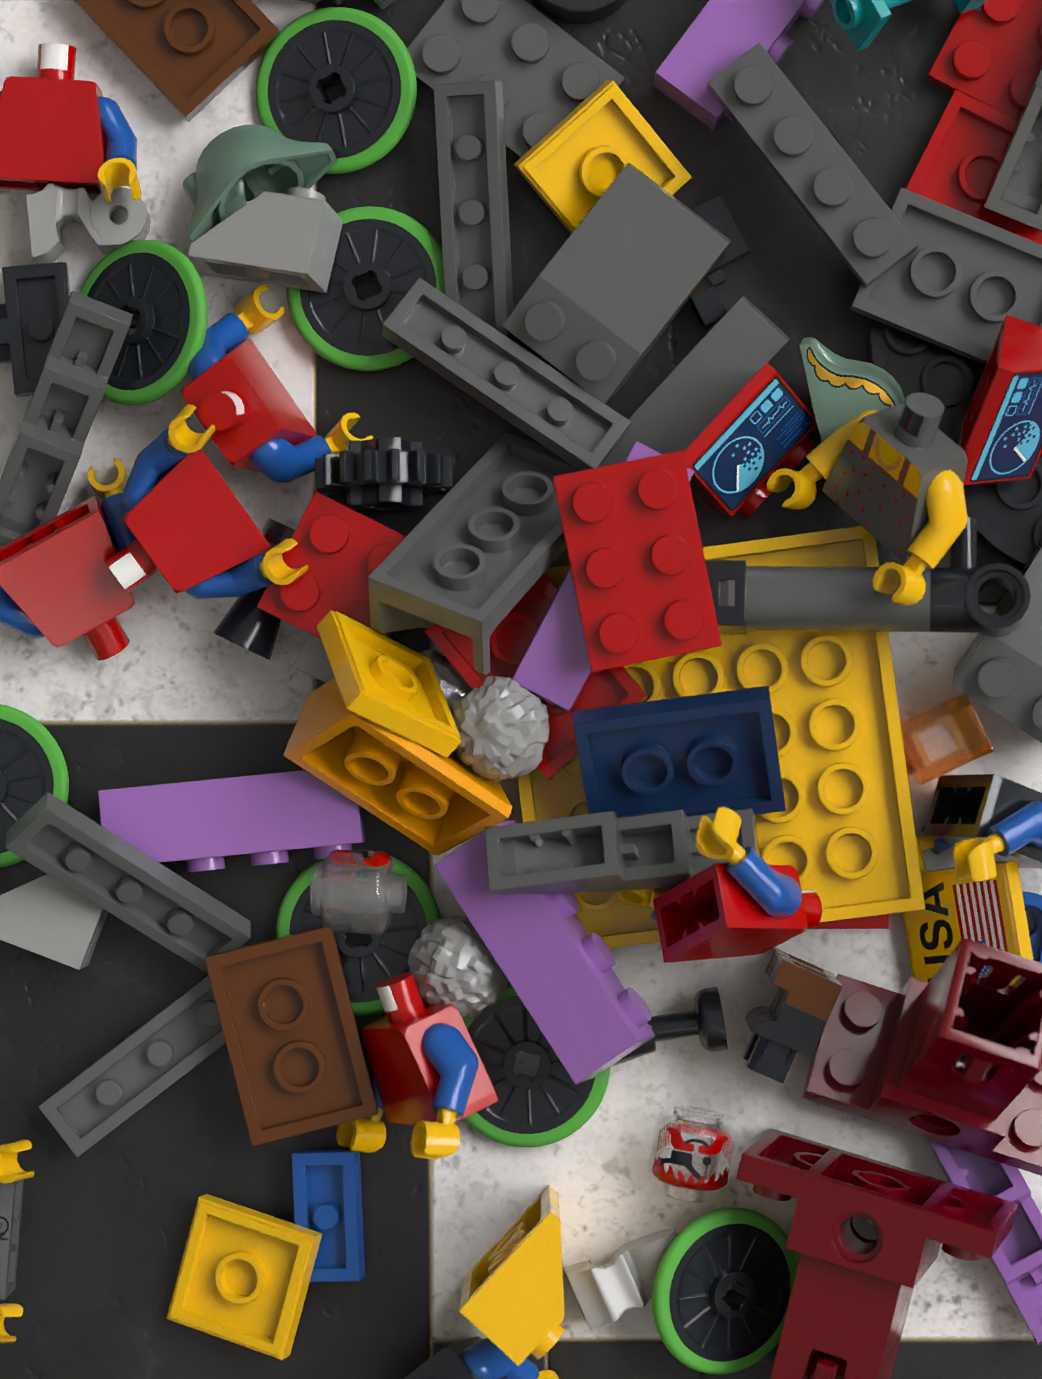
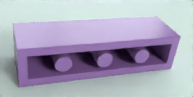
(717, 39)
(233, 817)
(552, 966)

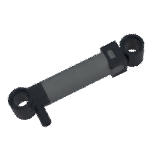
(846, 601)

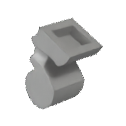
(108, 224)
(620, 1284)

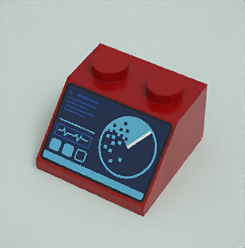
(1005, 413)
(748, 442)

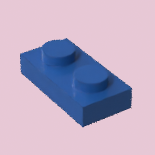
(330, 1202)

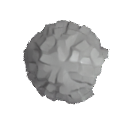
(501, 729)
(456, 967)

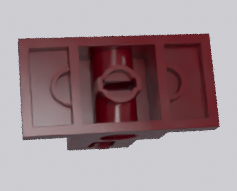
(943, 1055)
(855, 1275)

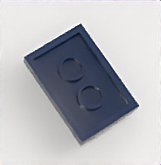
(681, 755)

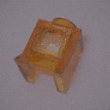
(943, 739)

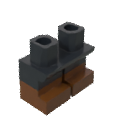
(795, 1015)

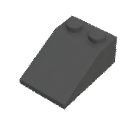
(616, 283)
(1007, 669)

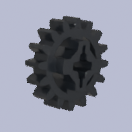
(384, 474)

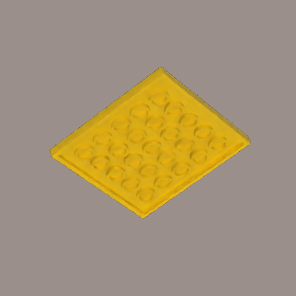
(836, 744)

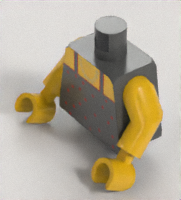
(894, 480)

